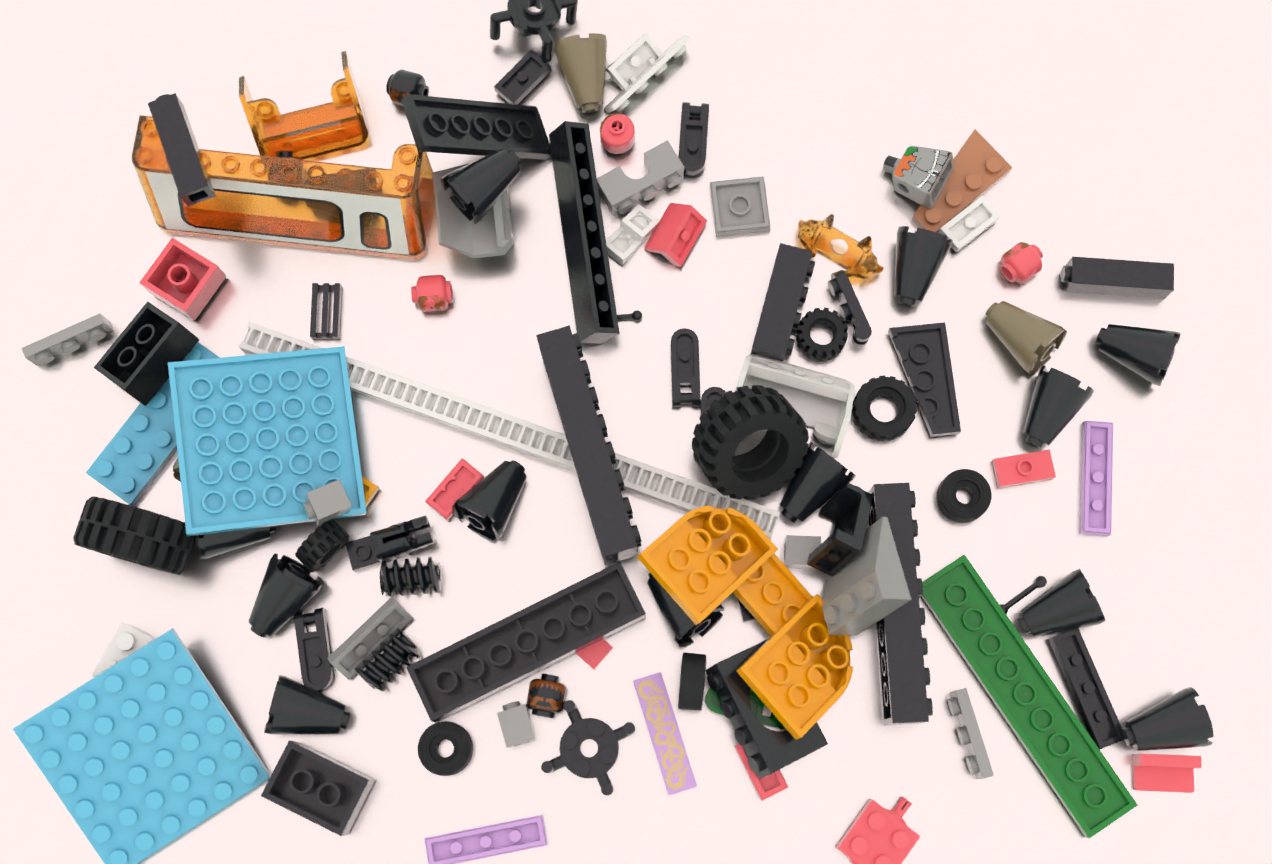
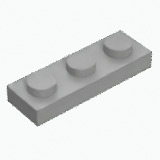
(67, 340)
(368, 637)
(970, 734)

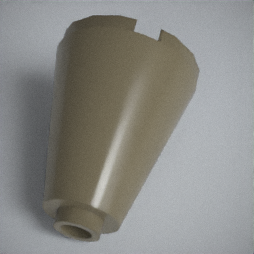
(584, 68)
(1025, 334)

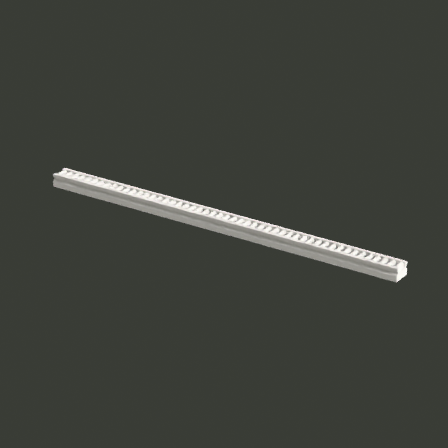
(511, 431)

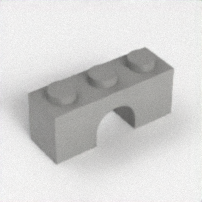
(623, 192)

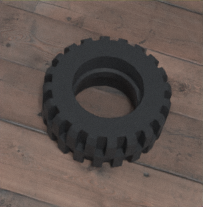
(730, 423)
(134, 535)

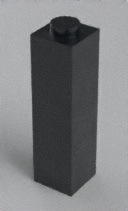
(181, 149)
(1118, 277)

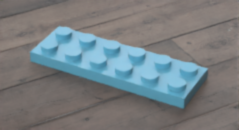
(142, 444)

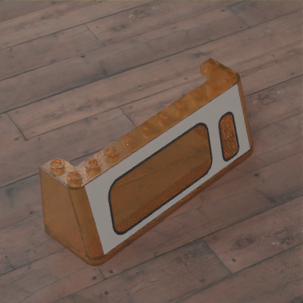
(295, 200)

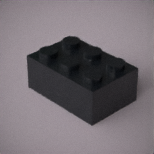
(142, 353)
(317, 788)

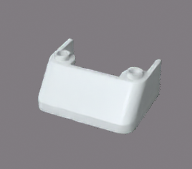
(817, 397)

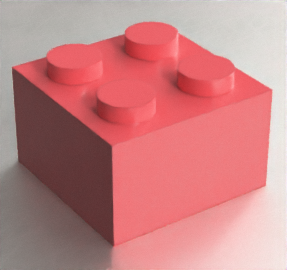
(183, 279)

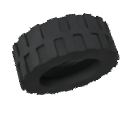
(884, 386)

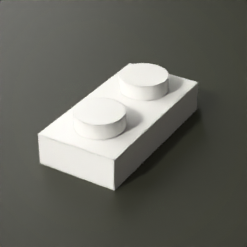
(970, 223)

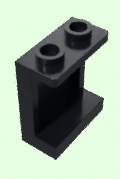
(850, 514)

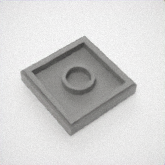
(739, 206)

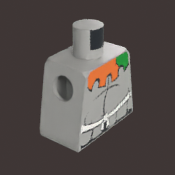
(920, 173)

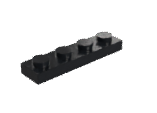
(1087, 688)

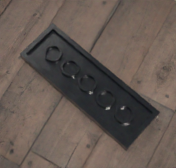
(475, 127)

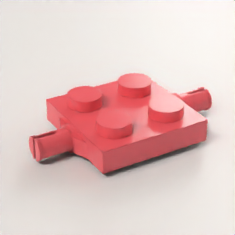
(879, 835)

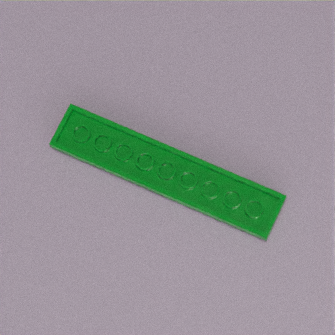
(1027, 697)

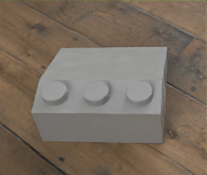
(867, 585)

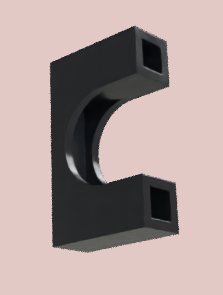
(765, 748)

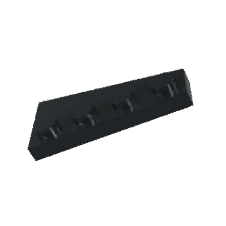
(928, 368)

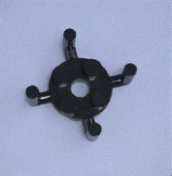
(534, 23)
(571, 742)

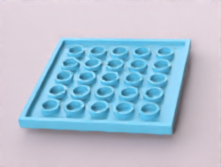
(263, 436)
(142, 751)

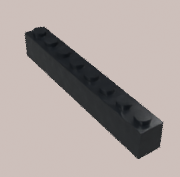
(583, 233)

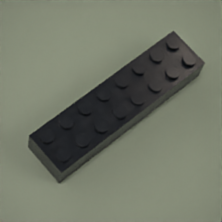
(586, 441)
(900, 633)
(526, 642)

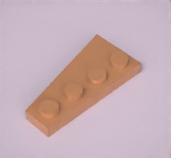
(974, 173)

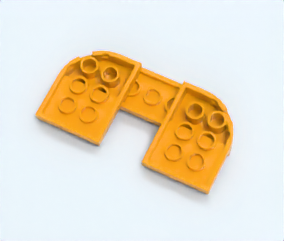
(726, 552)

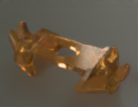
(859, 256)

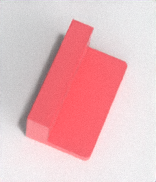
(676, 233)
(1164, 772)

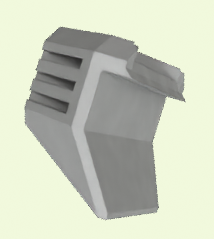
(485, 239)

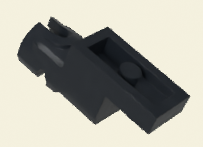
(389, 543)

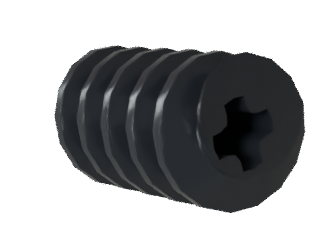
(413, 577)
(388, 661)

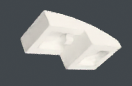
(631, 234)

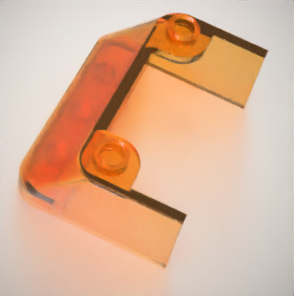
(312, 129)

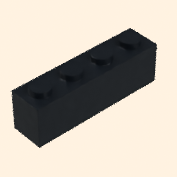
(782, 301)

